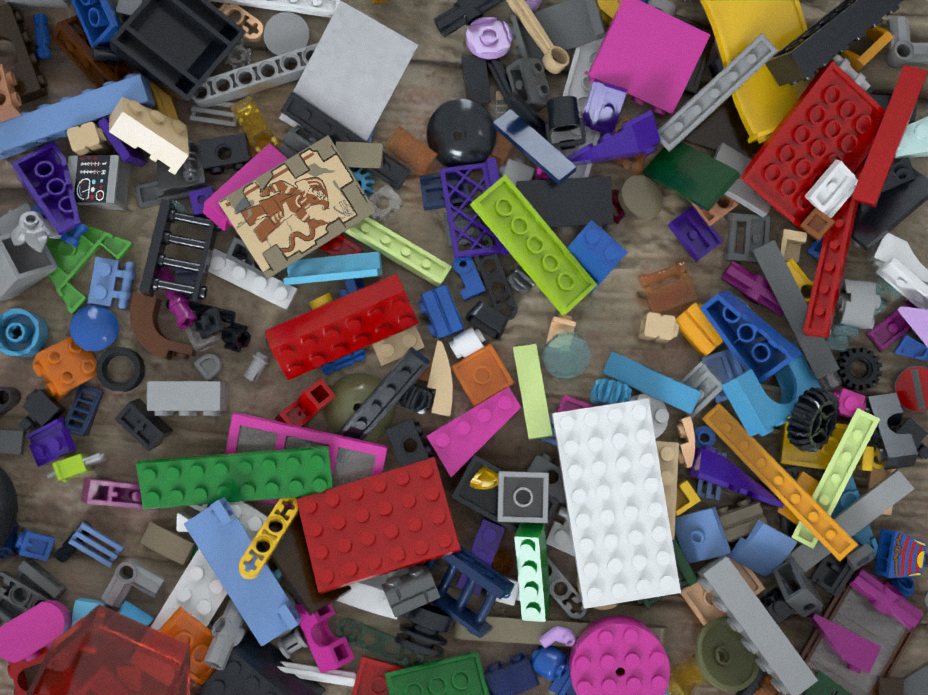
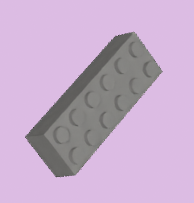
(756, 626)

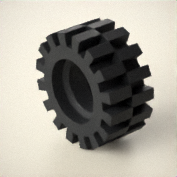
(871, 363)

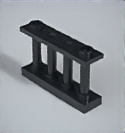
(157, 259)

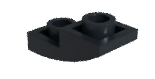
(476, 79)

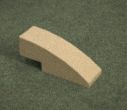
(441, 381)

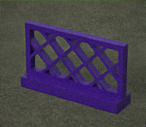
(490, 176)

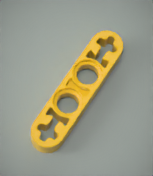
(268, 536)

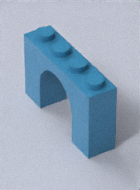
(753, 405)

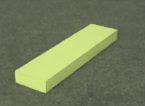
(532, 392)

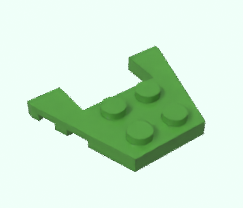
(72, 260)

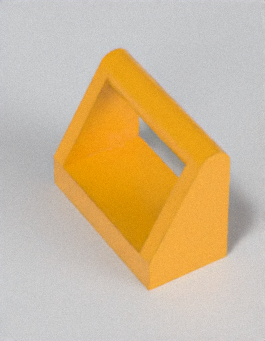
(880, 38)

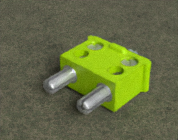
(75, 466)

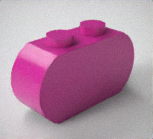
(33, 631)

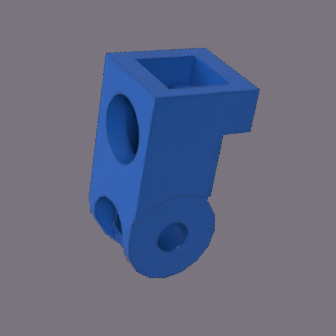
(469, 275)

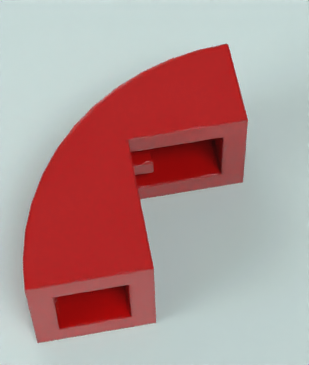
(308, 404)

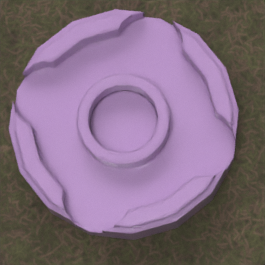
(489, 38)

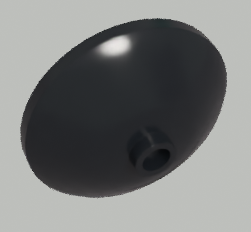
(472, 122)

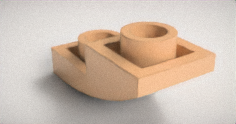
(687, 448)

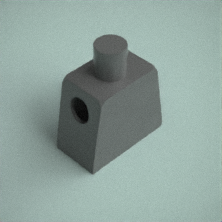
(802, 599)

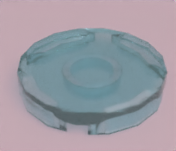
(566, 355)

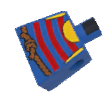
(900, 555)

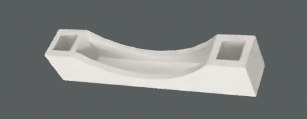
(891, 247)

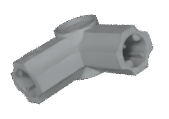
(912, 52)
(121, 583)

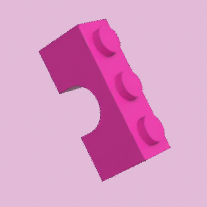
(326, 648)

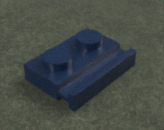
(433, 193)

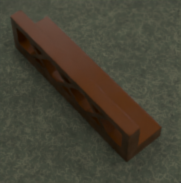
(76, 48)

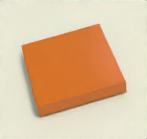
(482, 375)

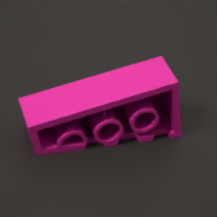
(469, 432)

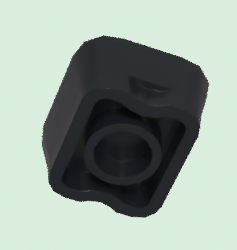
(487, 320)

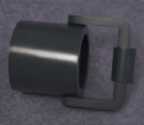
(563, 117)

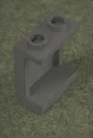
(37, 577)

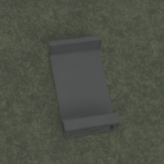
(566, 24)

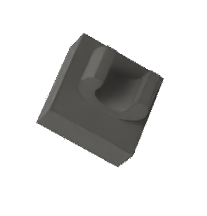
(860, 556)

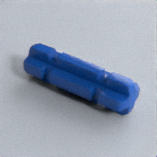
(42, 36)
(343, 362)

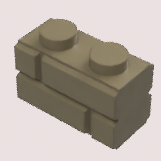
(740, 519)

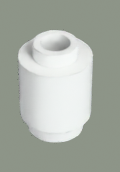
(467, 342)

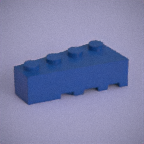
(749, 336)

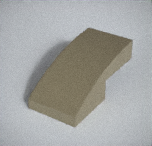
(167, 543)

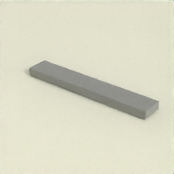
(716, 91)
(857, 516)

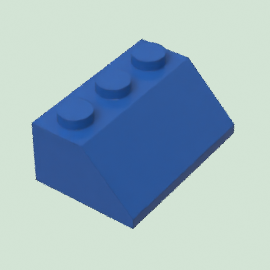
(98, 20)

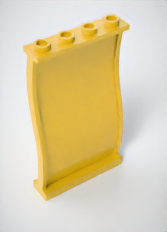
(735, 26)

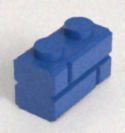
(442, 312)

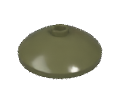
(349, 392)
(736, 664)

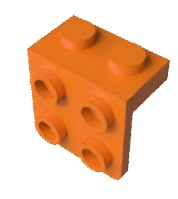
(64, 367)

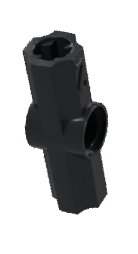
(463, 14)

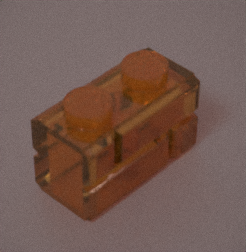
(410, 150)

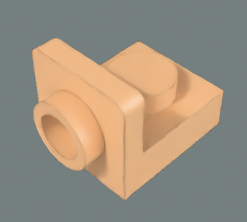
(559, 325)

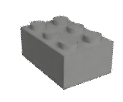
(187, 397)

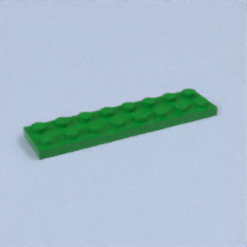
(235, 477)

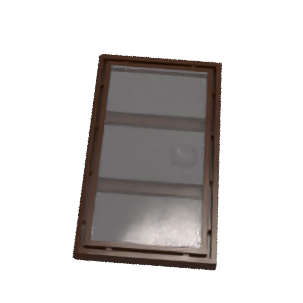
(859, 616)

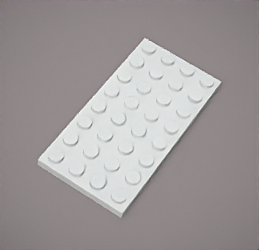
(616, 503)

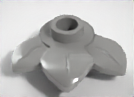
(34, 233)

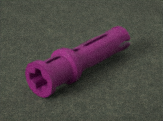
(178, 304)

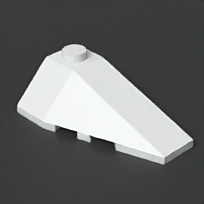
(369, 596)

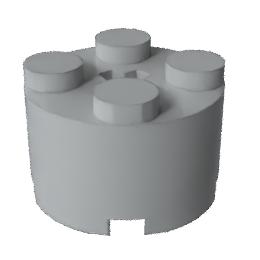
(857, 304)

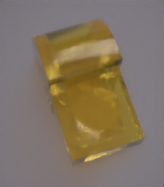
(253, 123)
(685, 677)

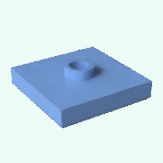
(701, 535)

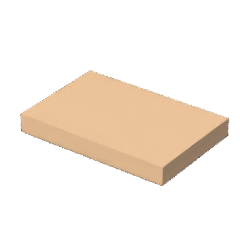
(701, 602)

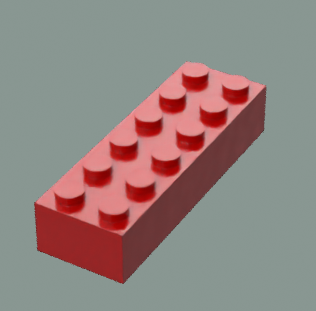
(341, 327)

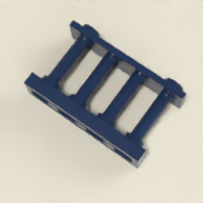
(477, 572)

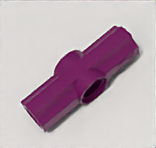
(753, 287)
(886, 598)

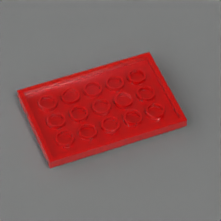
(824, 125)
(377, 525)

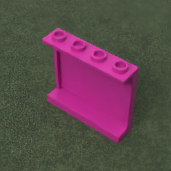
(648, 55)

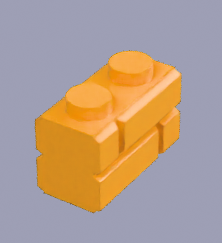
(698, 330)

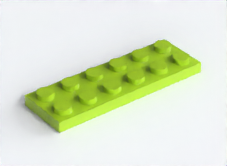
(533, 245)

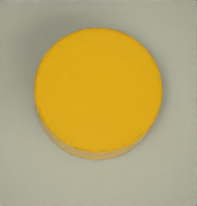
(327, 298)

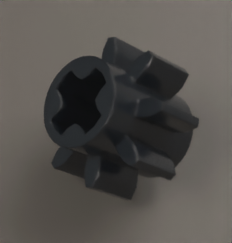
(235, 337)

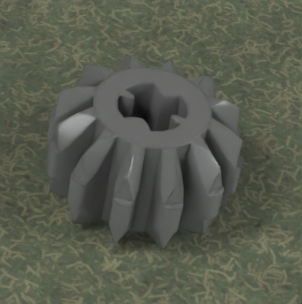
(520, 280)

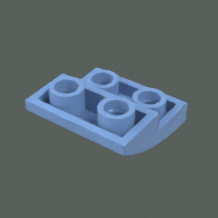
(763, 549)

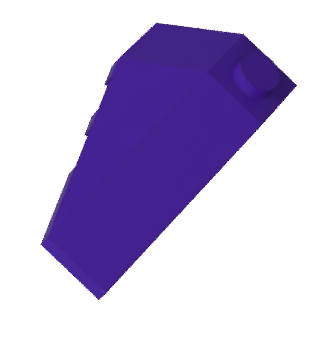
(632, 140)
(49, 185)
(723, 473)

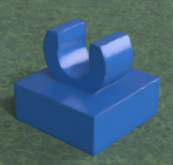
(352, 286)

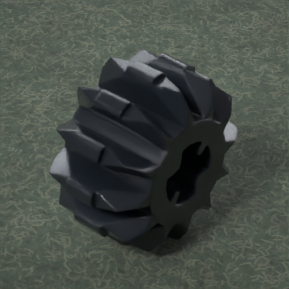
(416, 399)

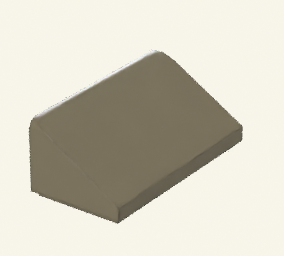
(361, 154)

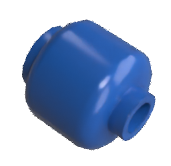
(549, 662)

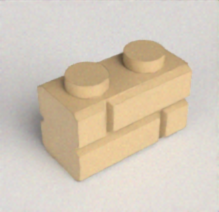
(89, 140)
(658, 327)

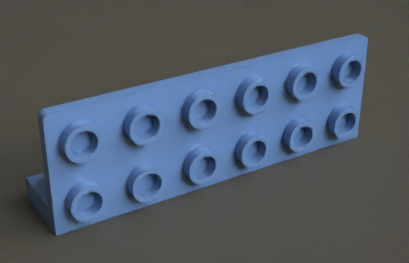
(258, 600)

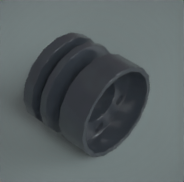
(423, 634)

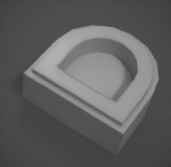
(209, 366)

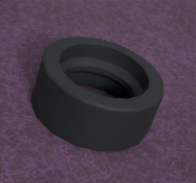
(104, 360)

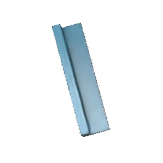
(334, 268)

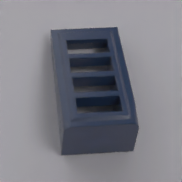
(91, 413)

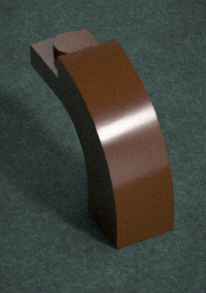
(144, 322)

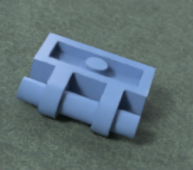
(105, 281)

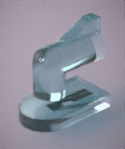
(879, 289)

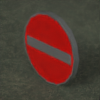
(913, 388)

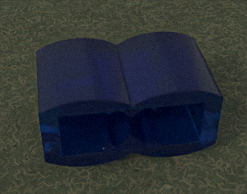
(512, 676)

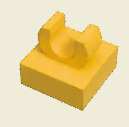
(867, 460)

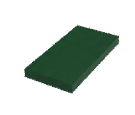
(692, 175)

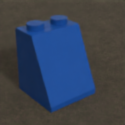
(596, 252)

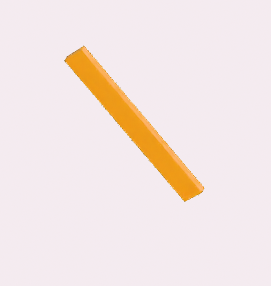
(780, 482)

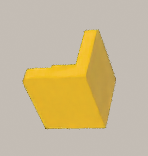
(685, 497)

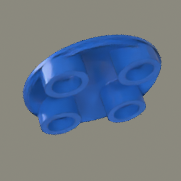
(94, 328)

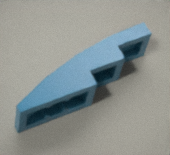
(651, 382)

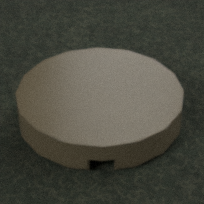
(640, 198)

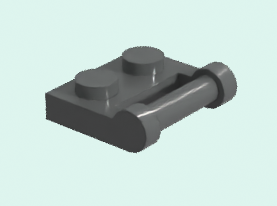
(755, 235)

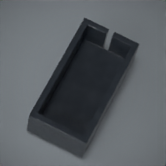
(486, 500)

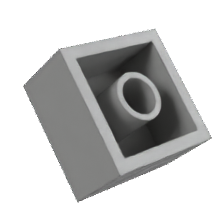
(522, 497)

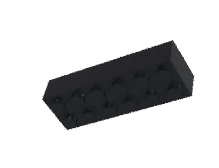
(828, 37)

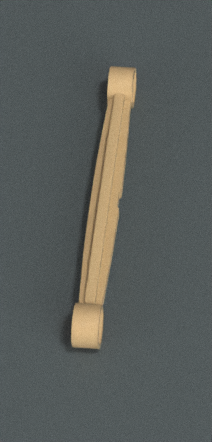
(540, 37)

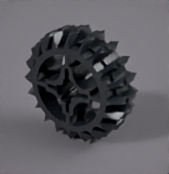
(813, 419)

